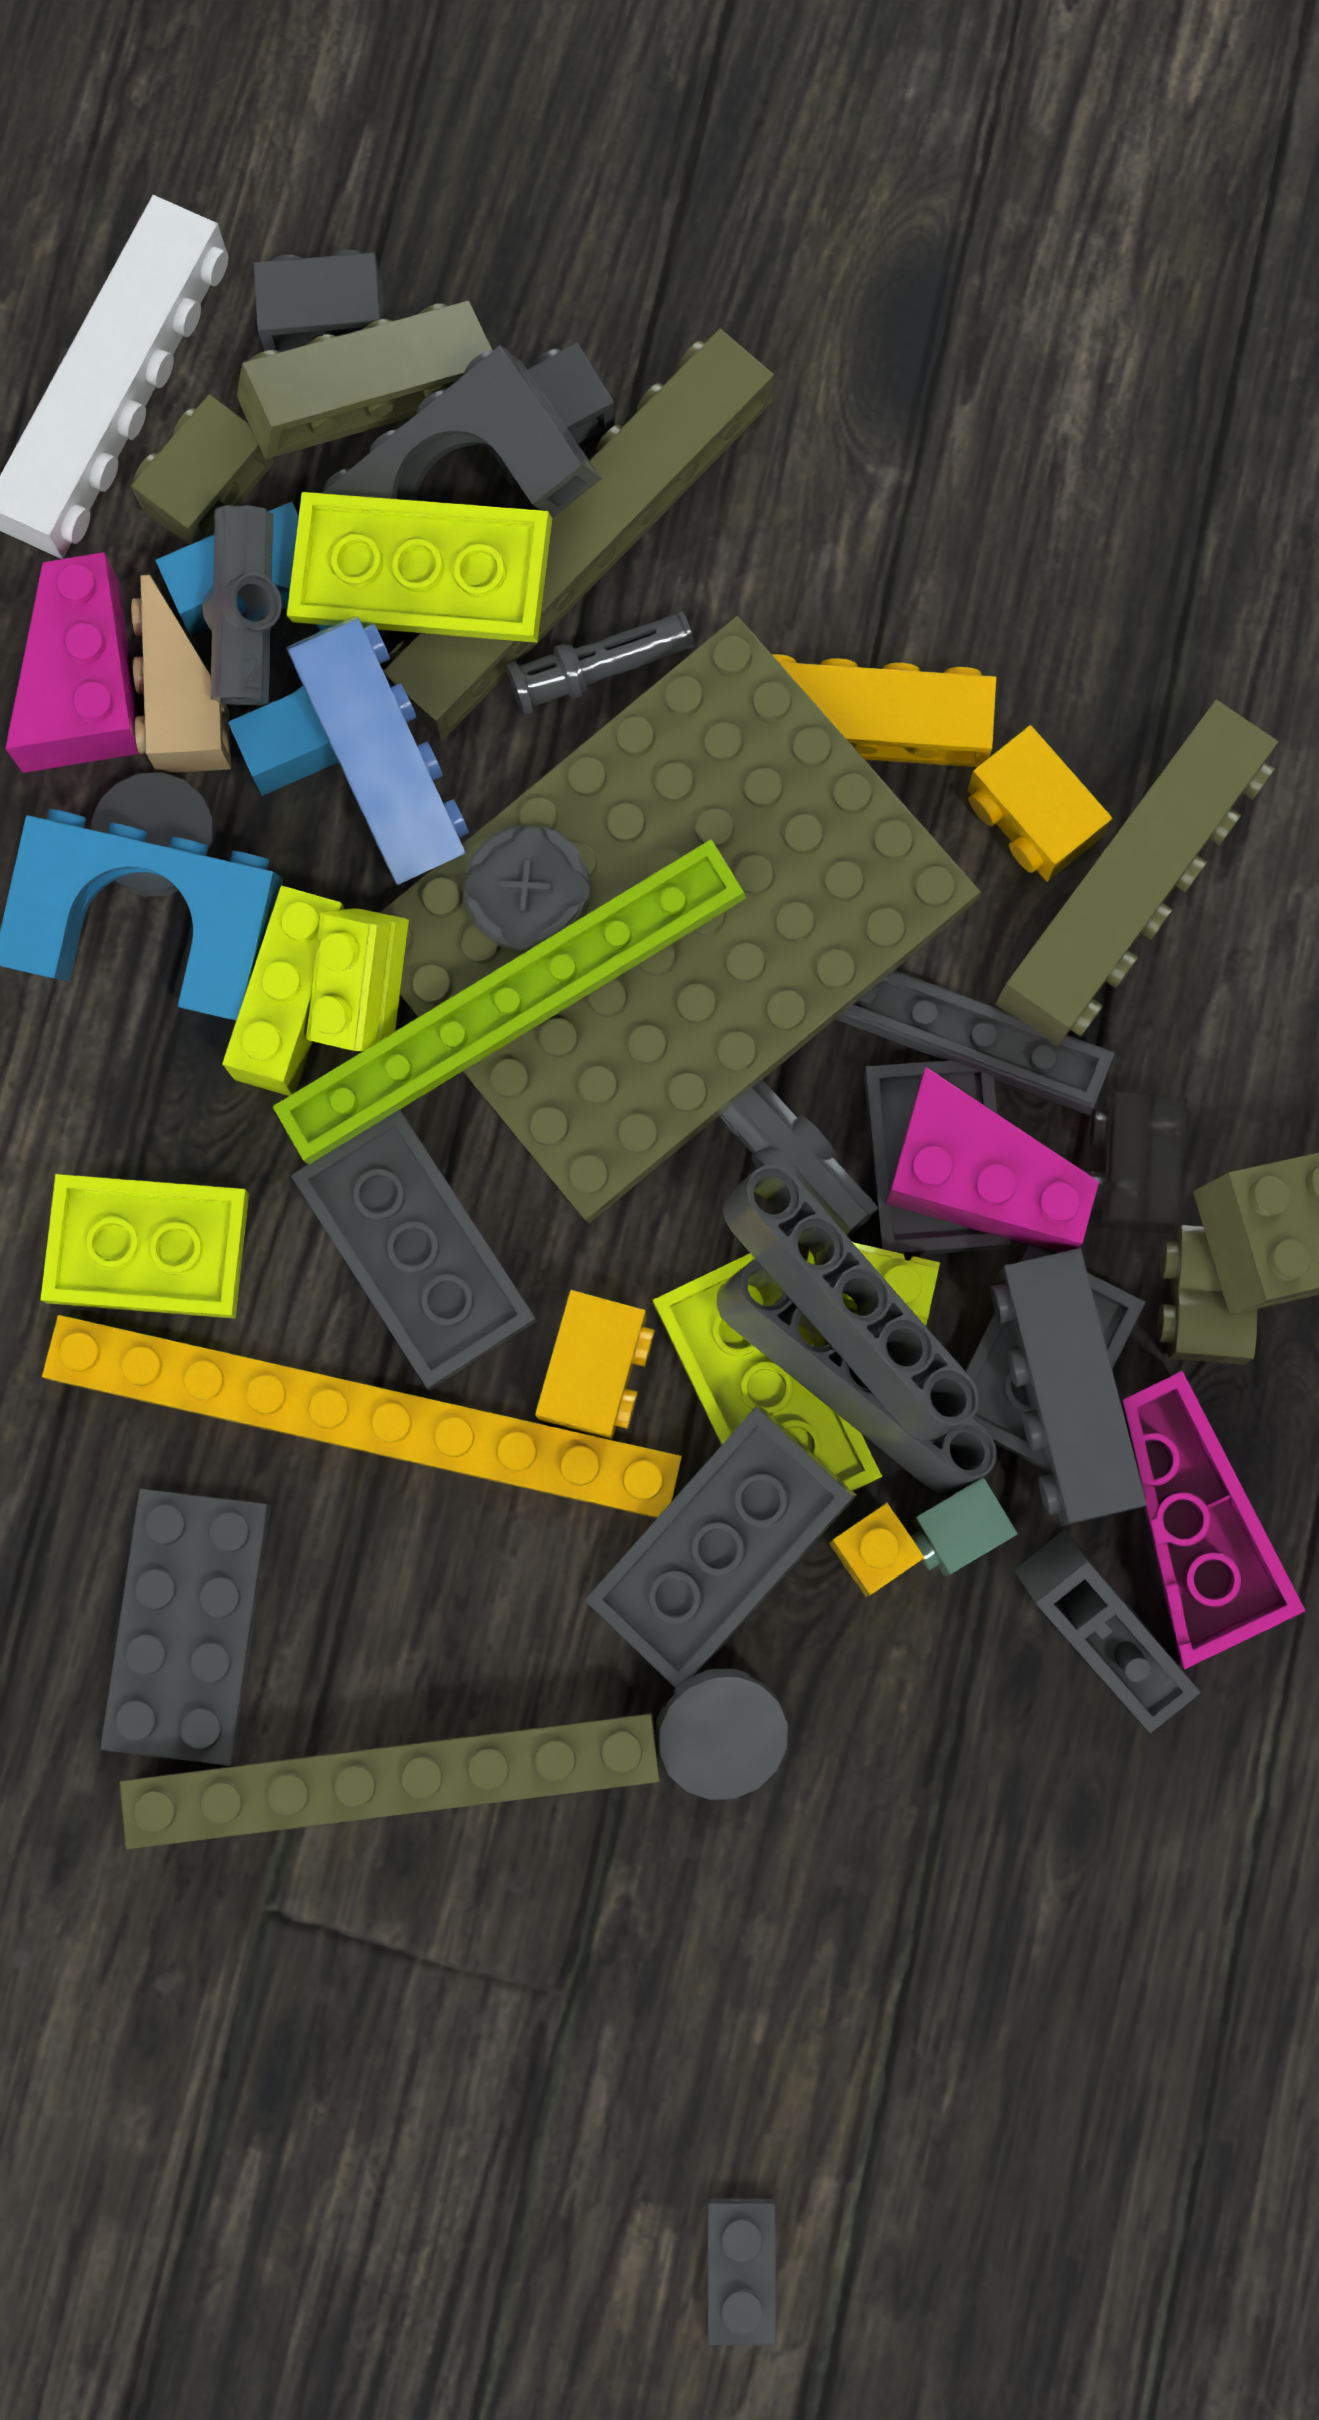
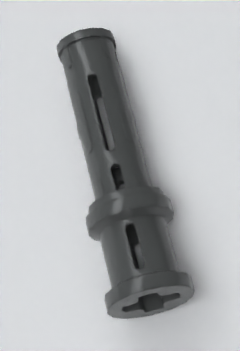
(572, 669)

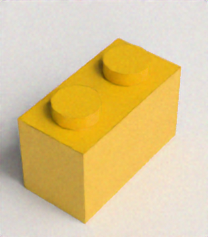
(1037, 804)
(594, 1365)

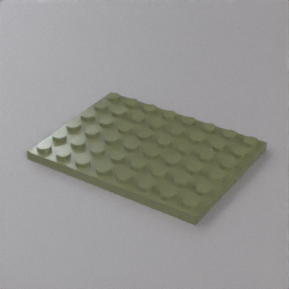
(833, 904)

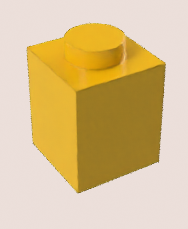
(876, 1550)

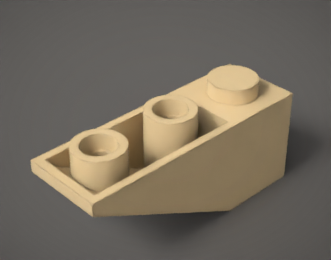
(181, 722)

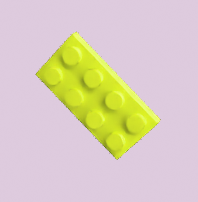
(420, 566)
(737, 1377)

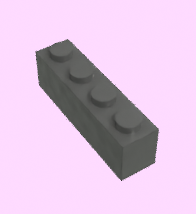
(1069, 1388)

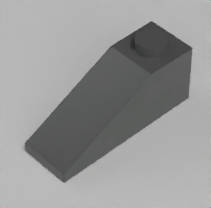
(1106, 1631)

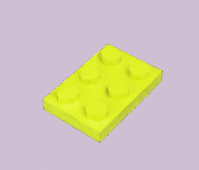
(145, 1246)

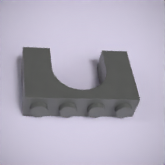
(490, 407)

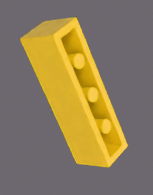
(903, 711)

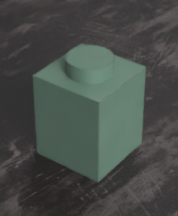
(962, 1528)

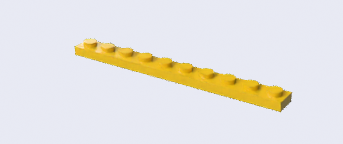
(362, 1417)

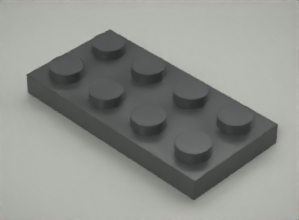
(414, 1249)
(720, 1547)
(186, 1627)

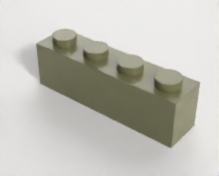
(356, 378)

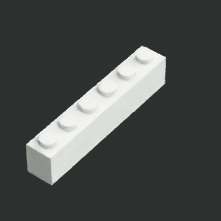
(110, 376)

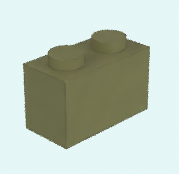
(202, 467)

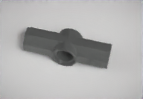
(244, 568)
(798, 1145)

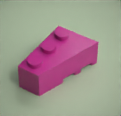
(75, 672)
(987, 1173)

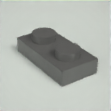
(741, 2272)

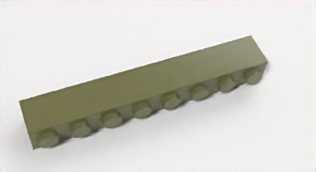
(643, 473)
(389, 1781)

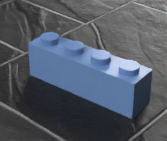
(376, 749)

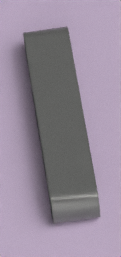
(881, 1312)
(822, 1371)

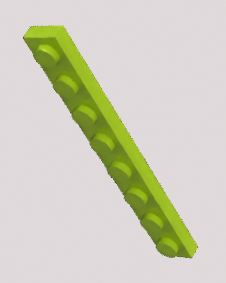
(509, 1002)

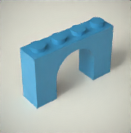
(284, 737)
(66, 866)

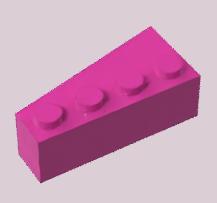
(1205, 1536)

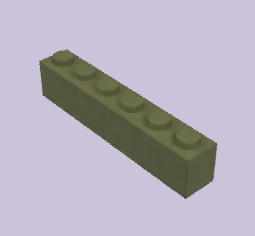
(1137, 873)

